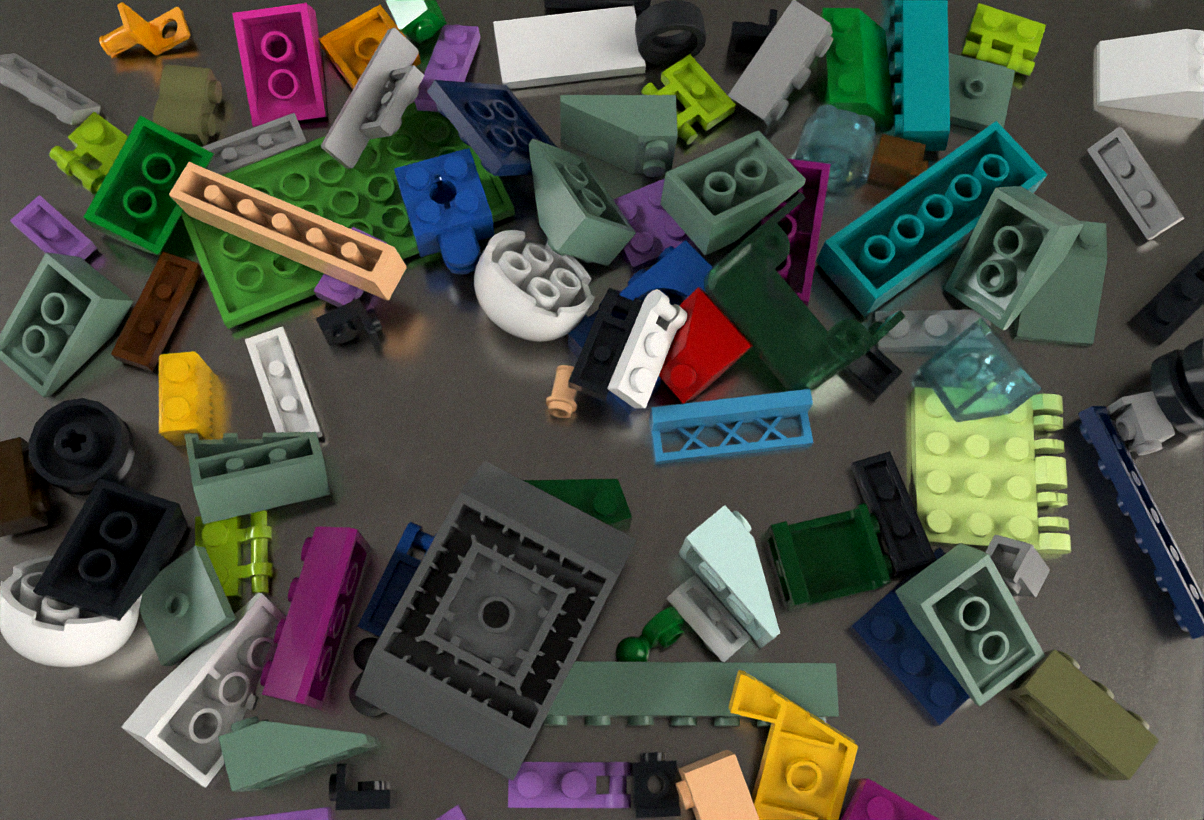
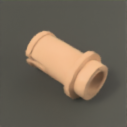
(561, 401)

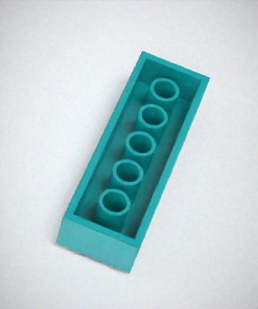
(924, 219)

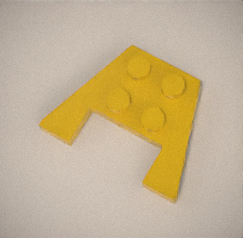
(803, 759)

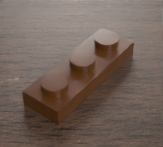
(157, 311)

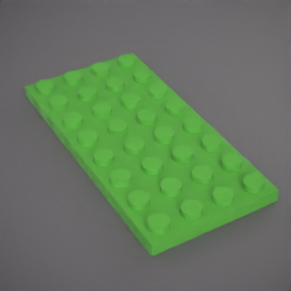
(256, 281)

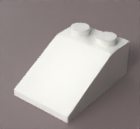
(1153, 73)

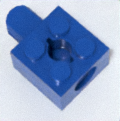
(447, 208)

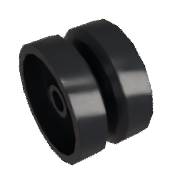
(1179, 387)
(83, 443)

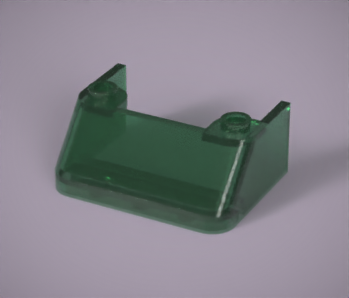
(775, 317)

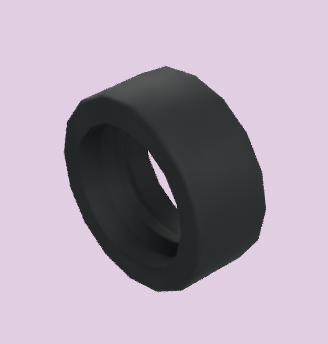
(668, 17)

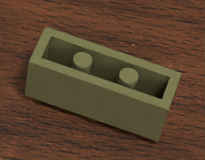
(1085, 715)

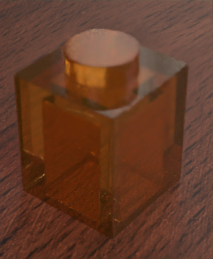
(896, 162)

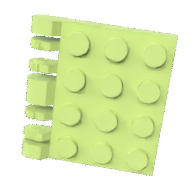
(984, 474)

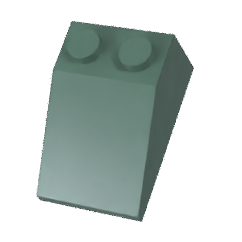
(622, 130)
(728, 190)
(576, 207)
(1011, 254)
(1070, 299)
(60, 321)
(971, 621)
(272, 752)

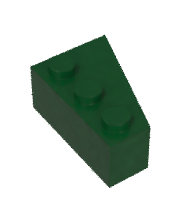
(595, 497)

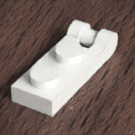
(646, 349)

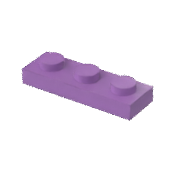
(448, 61)

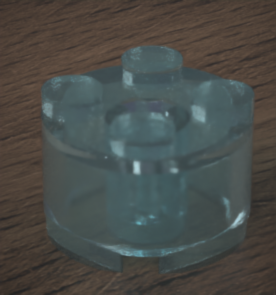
(840, 140)

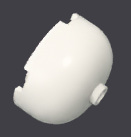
(531, 288)
(53, 630)

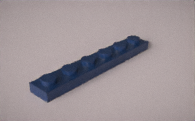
(1153, 533)

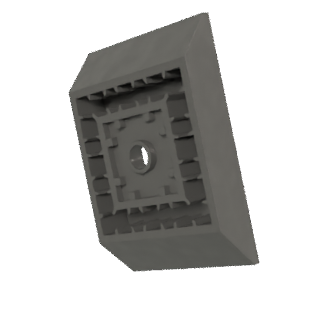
(481, 683)

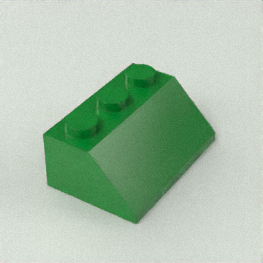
(856, 66)
(135, 196)

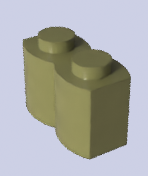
(188, 102)

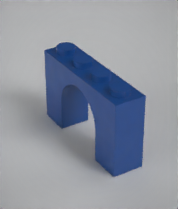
(676, 274)

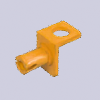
(147, 34)

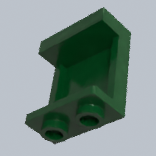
(828, 558)

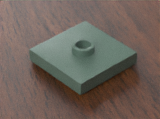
(978, 92)
(184, 606)

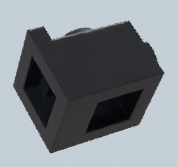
(644, 801)

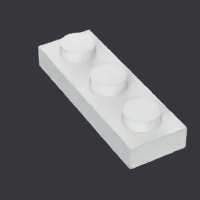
(282, 382)

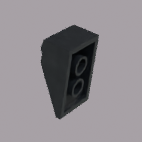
(113, 550)

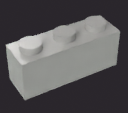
(782, 63)

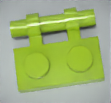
(1006, 33)
(697, 93)
(93, 140)
(224, 547)

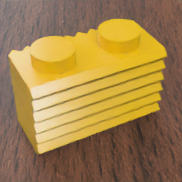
(184, 397)

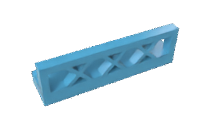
(731, 412)

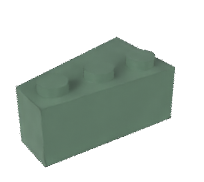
(254, 474)

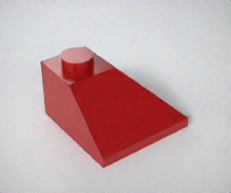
(701, 348)

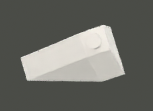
(208, 693)

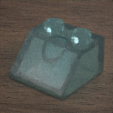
(979, 375)

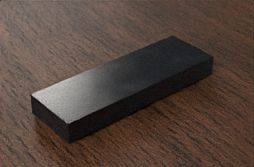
(897, 518)

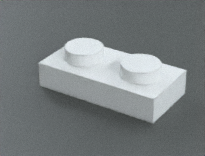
(708, 618)

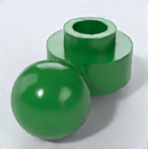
(661, 630)

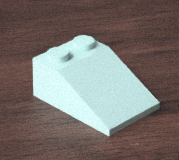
(729, 566)

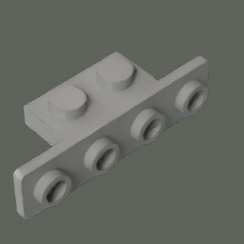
(376, 100)

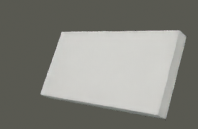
(568, 47)

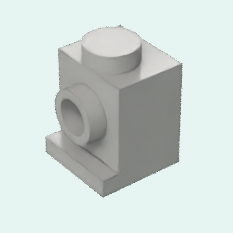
(1141, 422)
(1021, 573)

